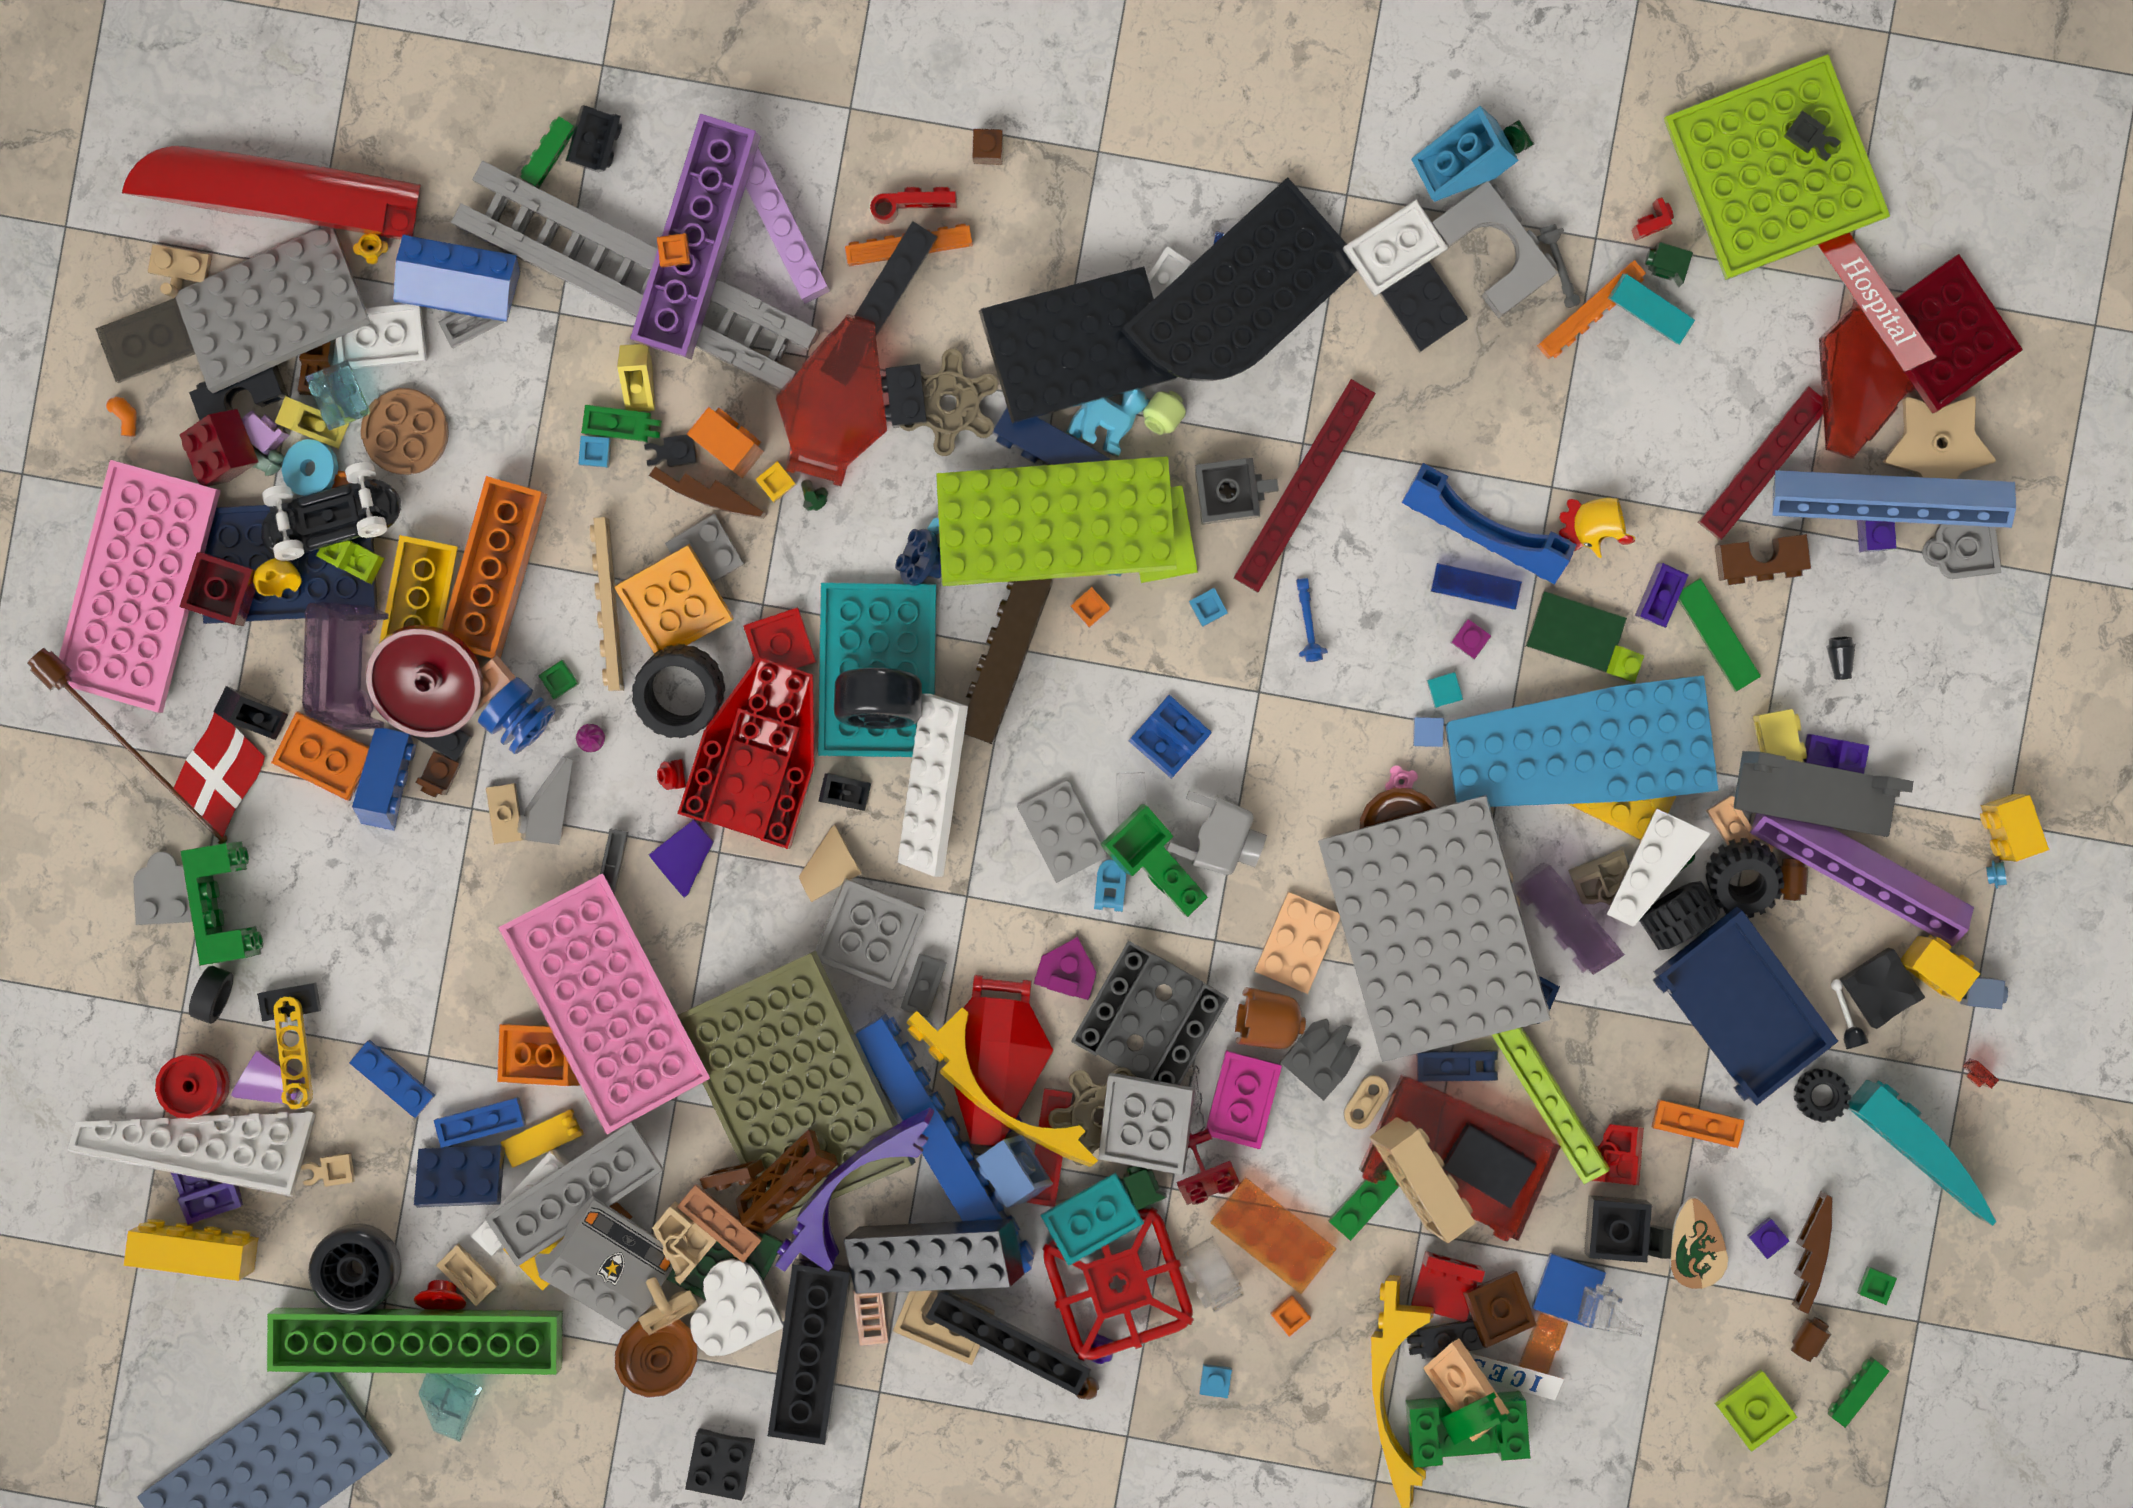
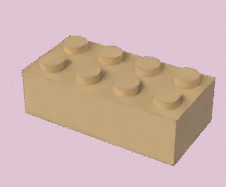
(1423, 1179)

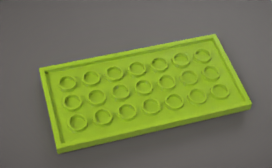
(1055, 521)

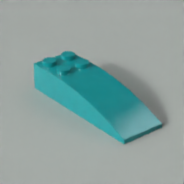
(1913, 1138)

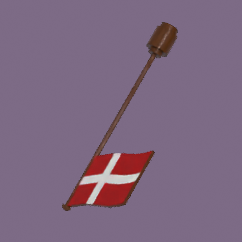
(215, 771)

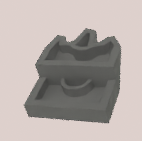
(1321, 1057)

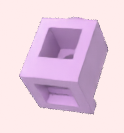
(263, 433)

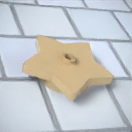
(1954, 425)

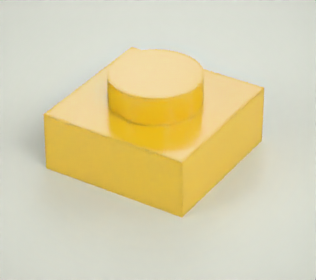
(775, 482)

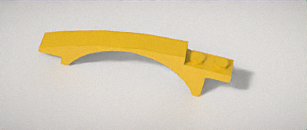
(949, 1045)
(1397, 1324)

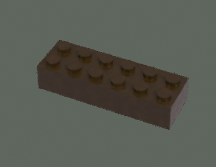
(1005, 657)

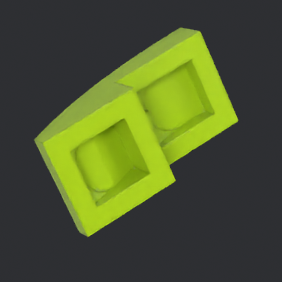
(353, 559)

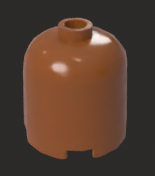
(1268, 1020)

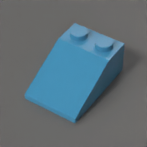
(1465, 156)

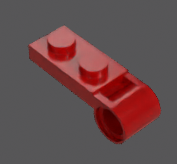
(913, 198)

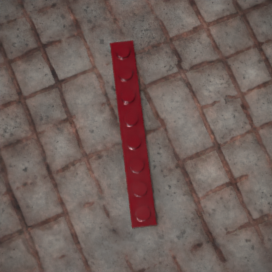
(1304, 485)

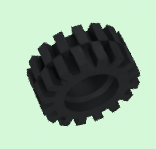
(1838, 1102)

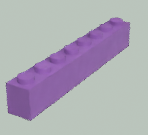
(1868, 875)

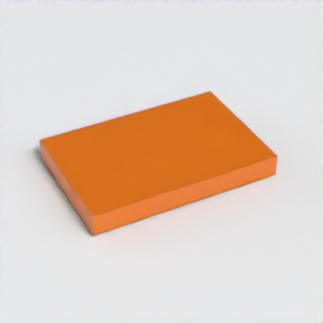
(321, 756)

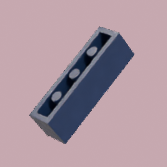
(1043, 442)

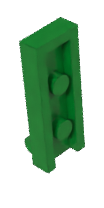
(1473, 1419)

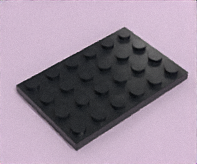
(1070, 345)

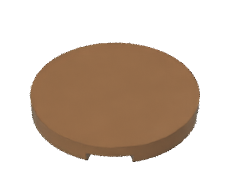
(405, 431)

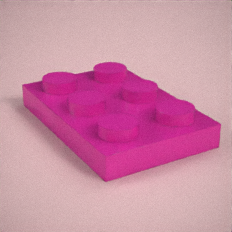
(1243, 1099)

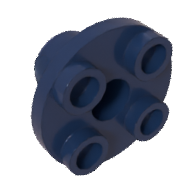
(919, 558)

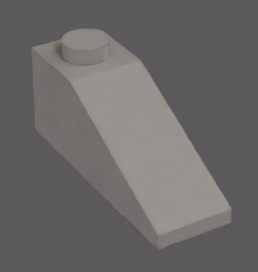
(546, 811)

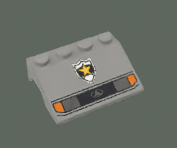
(606, 1263)

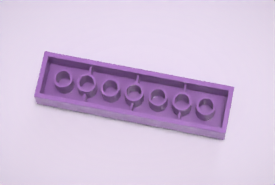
(705, 211)

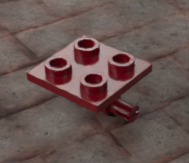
(1208, 1182)

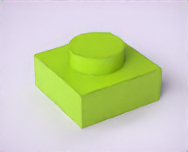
(1625, 664)

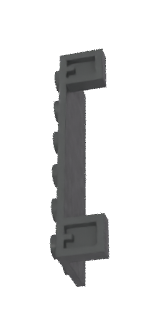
(1817, 793)

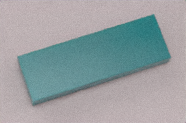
(1651, 309)

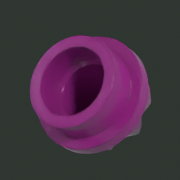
(590, 738)

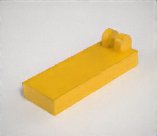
(542, 1138)

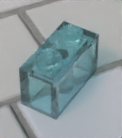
(338, 395)

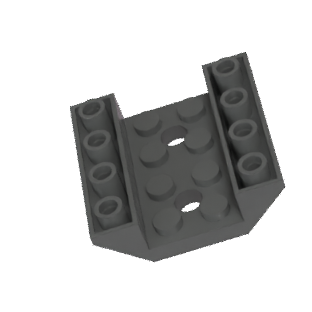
(1170, 1028)

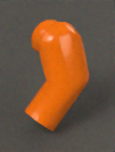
(125, 413)

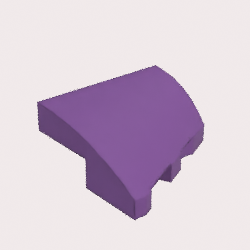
(263, 1080)

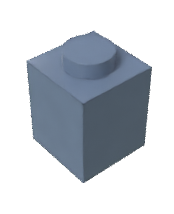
(1986, 993)

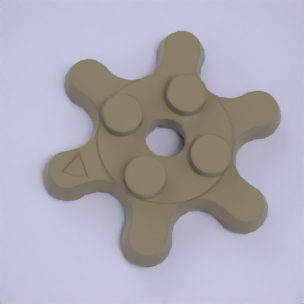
(968, 394)
(1088, 1099)

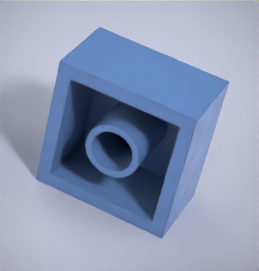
(1013, 1171)

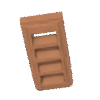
(860, 1317)

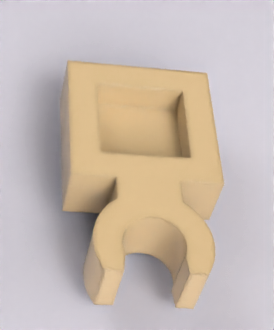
(333, 1170)

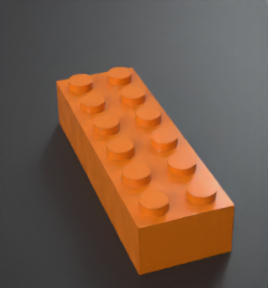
(494, 565)

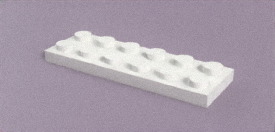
(932, 785)

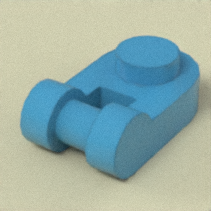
(1110, 876)

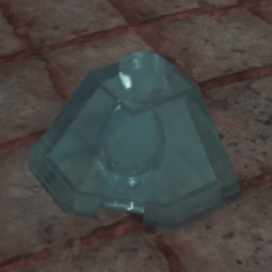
(448, 1403)

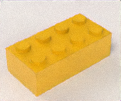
(191, 1250)

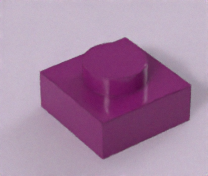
(1470, 639)

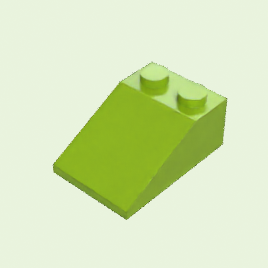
(1183, 542)

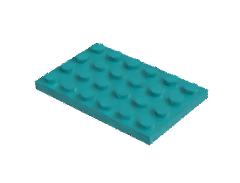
(873, 629)

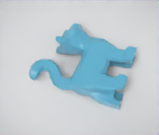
(1109, 415)

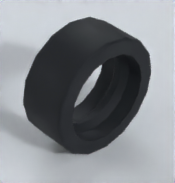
(210, 994)

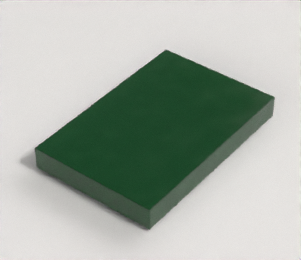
(1575, 631)

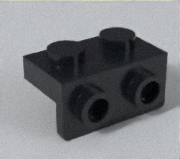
(594, 139)
(905, 395)

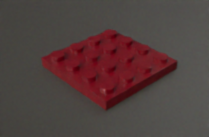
(1960, 331)

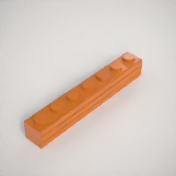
(881, 250)
(1587, 313)

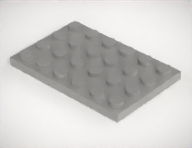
(271, 308)

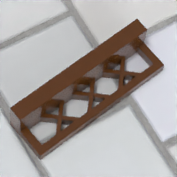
(787, 1188)

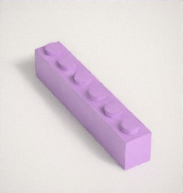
(784, 231)

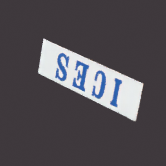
(1519, 1377)

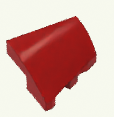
(1622, 1153)

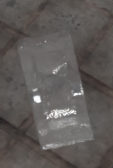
(1604, 1311)

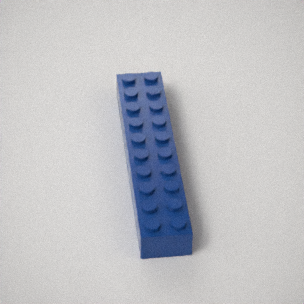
(944, 1150)

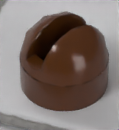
(1091, 1392)

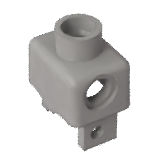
(1223, 837)

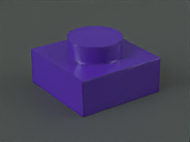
(1768, 1238)

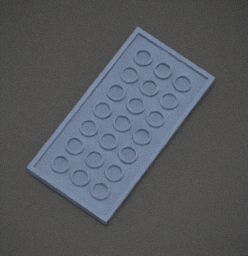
(282, 1456)

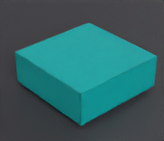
(1444, 690)

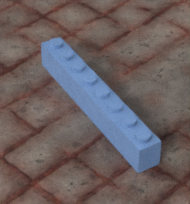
(1894, 498)

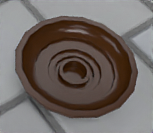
(1394, 805)

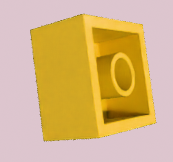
(2013, 827)
(1939, 968)

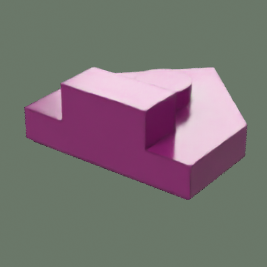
(1067, 970)

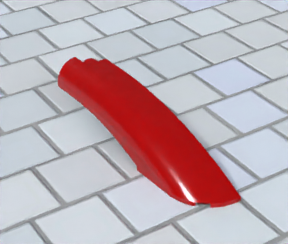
(276, 190)

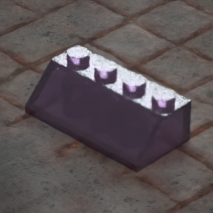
(1568, 918)

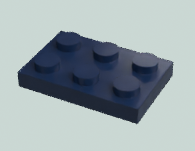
(459, 1176)

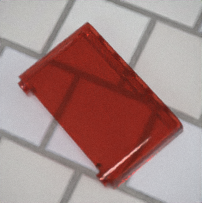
(1442, 1120)

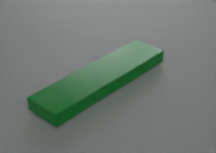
(1718, 635)

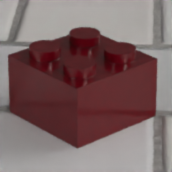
(218, 448)
(219, 589)

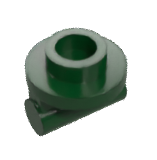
(1518, 137)
(813, 498)

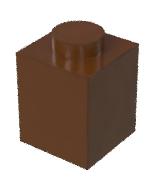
(988, 146)

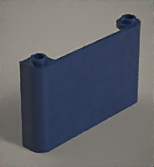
(1745, 1006)

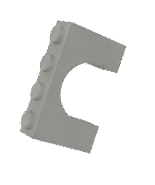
(1487, 209)

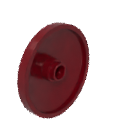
(424, 681)

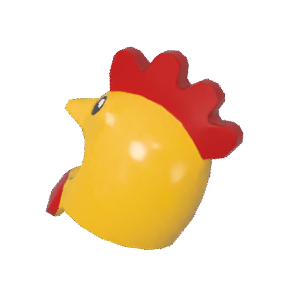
(1592, 522)

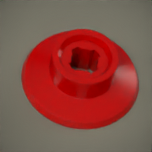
(440, 1295)

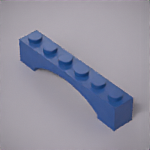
(1537, 553)

